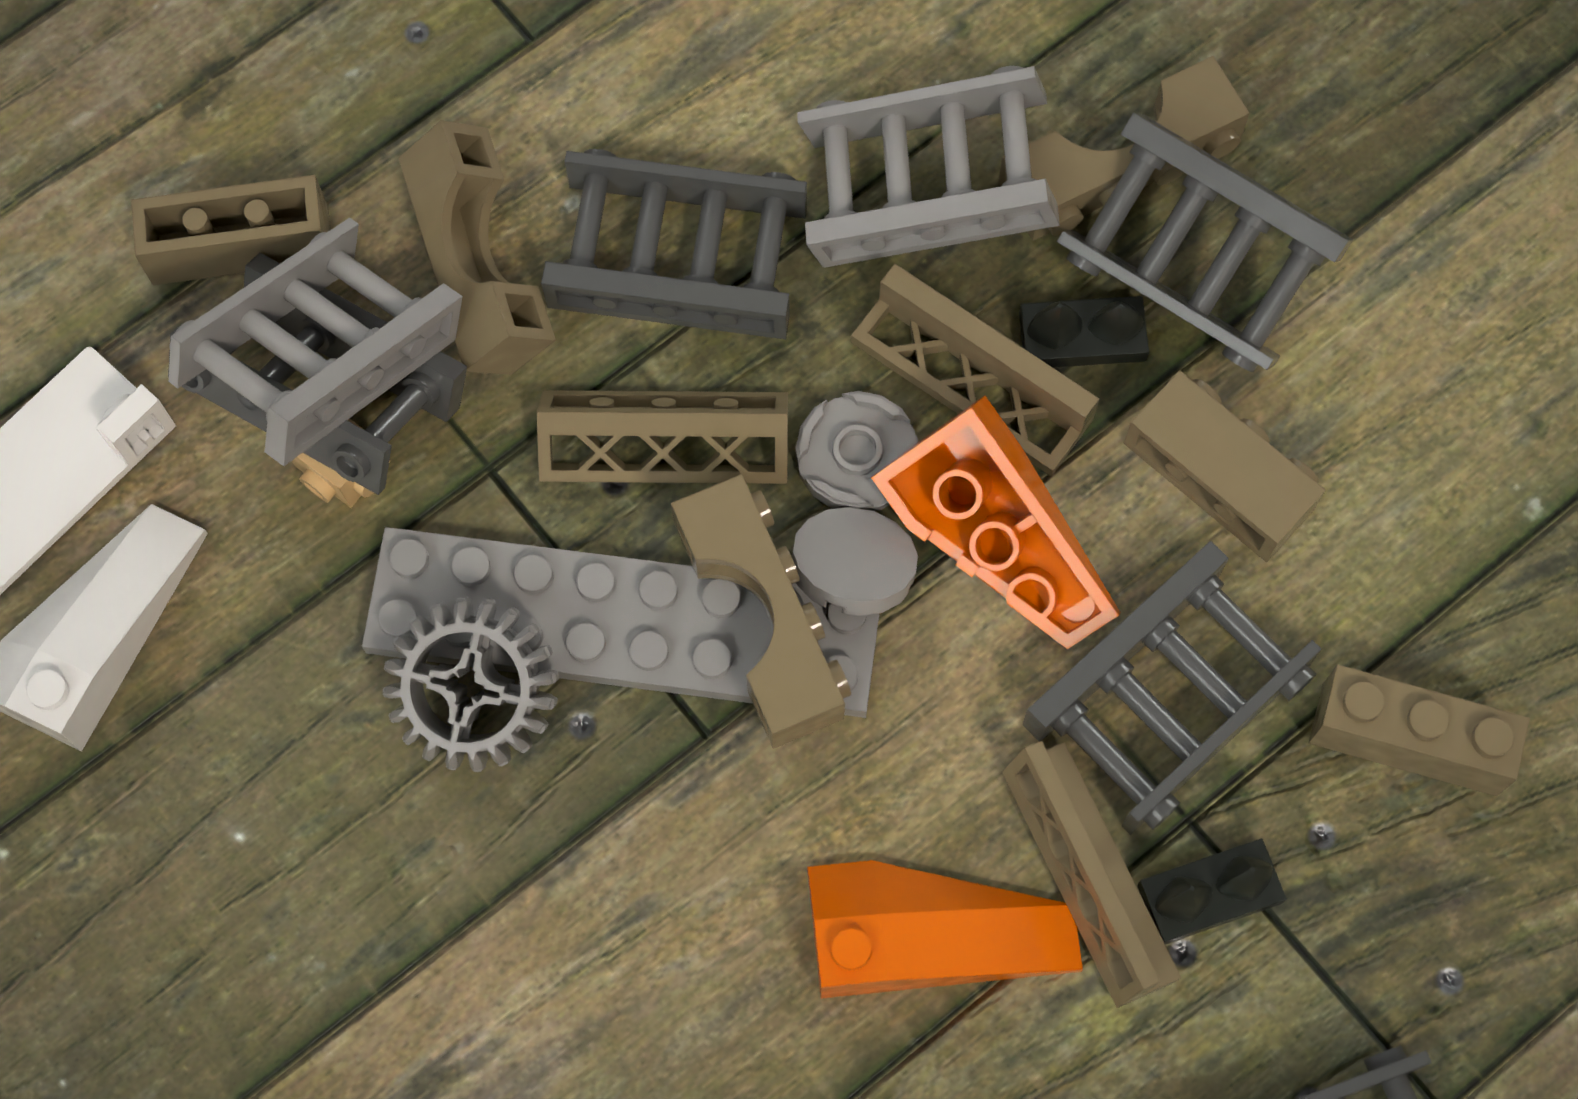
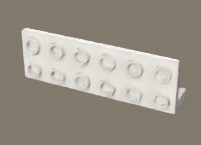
(68, 454)

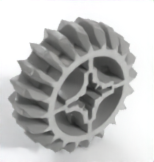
(479, 654)

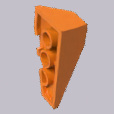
(991, 513)
(917, 929)

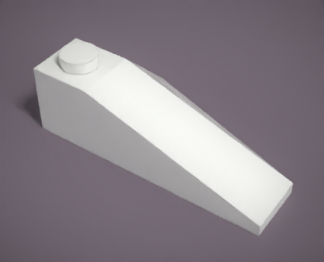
(83, 639)

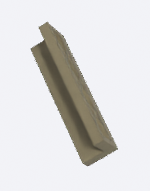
(984, 350)
(662, 414)
(1090, 873)

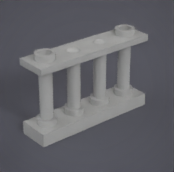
(961, 212)
(334, 386)

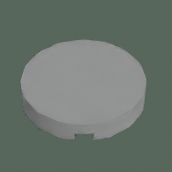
(848, 444)
(854, 560)

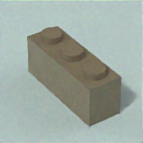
(226, 227)
(1224, 464)
(1419, 730)

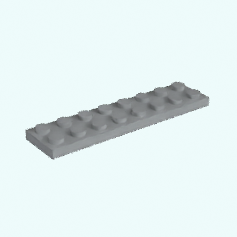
(601, 615)

